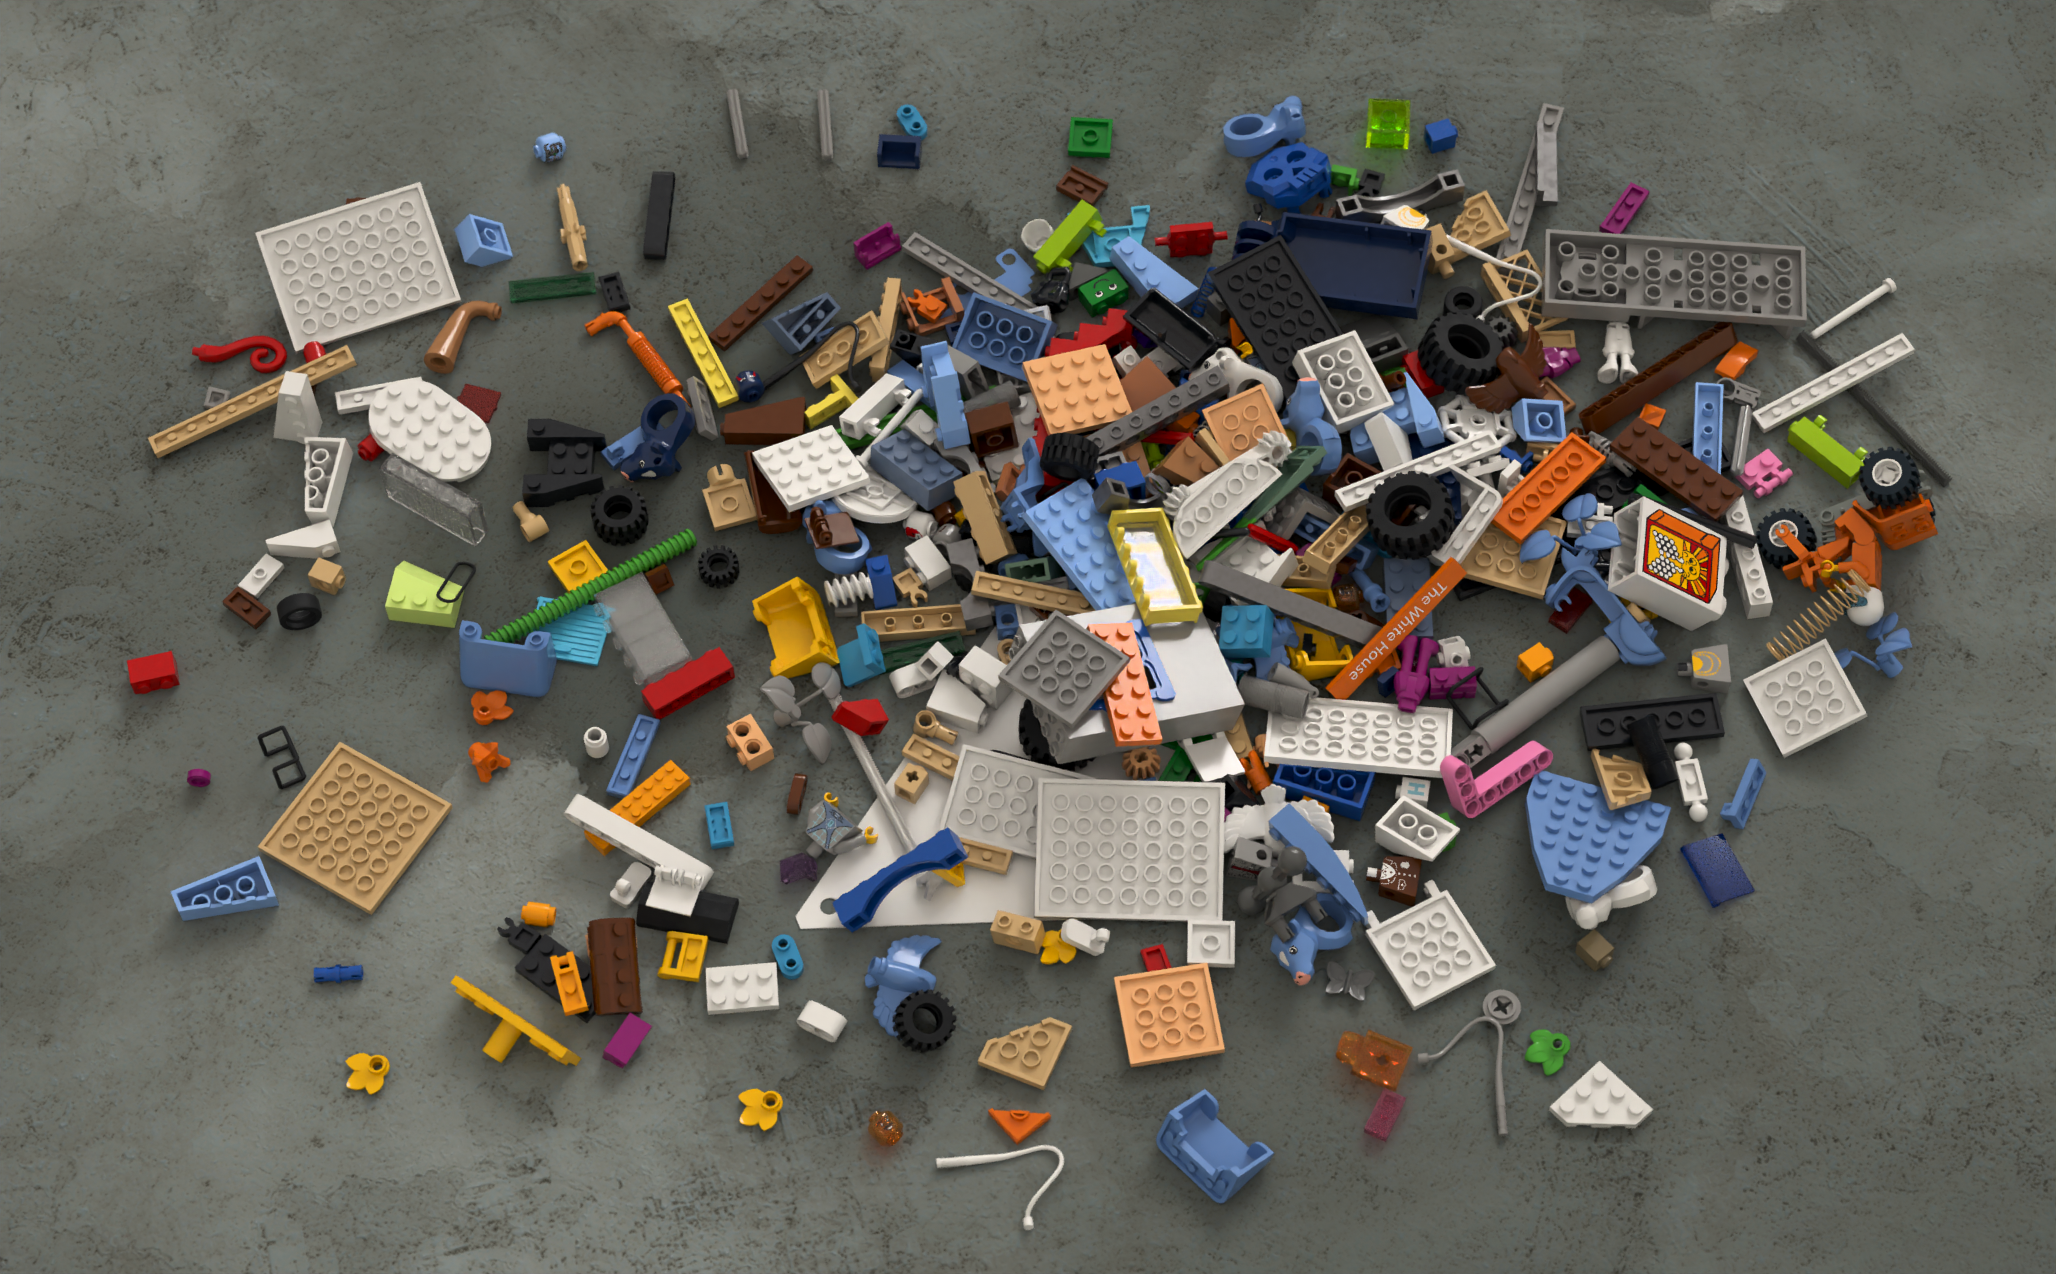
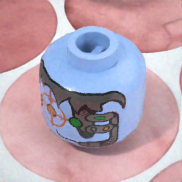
(549, 147)

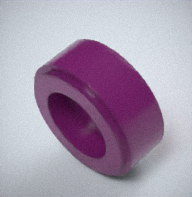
(198, 777)

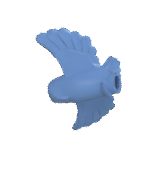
(1282, 635)
(899, 976)

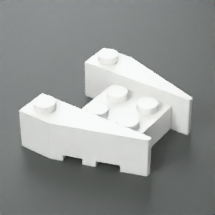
(1252, 559)

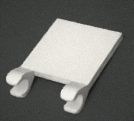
(1212, 758)

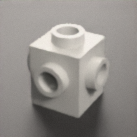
(1453, 652)

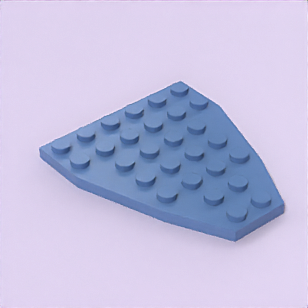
(1582, 843)

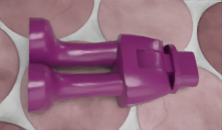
(1559, 360)
(1408, 685)

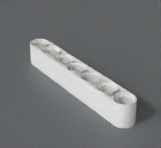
(632, 838)

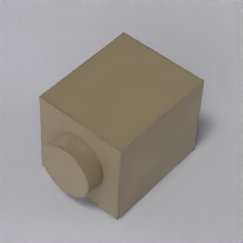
(1595, 950)

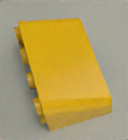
(1328, 659)

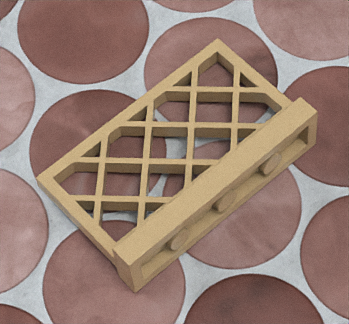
(1500, 292)

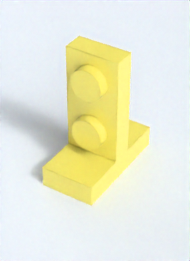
(832, 404)

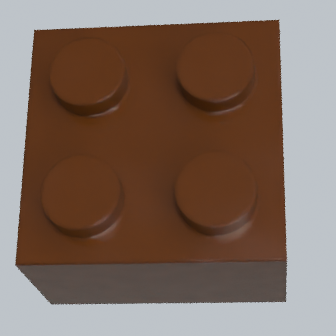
(992, 429)

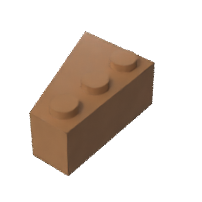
(1185, 464)

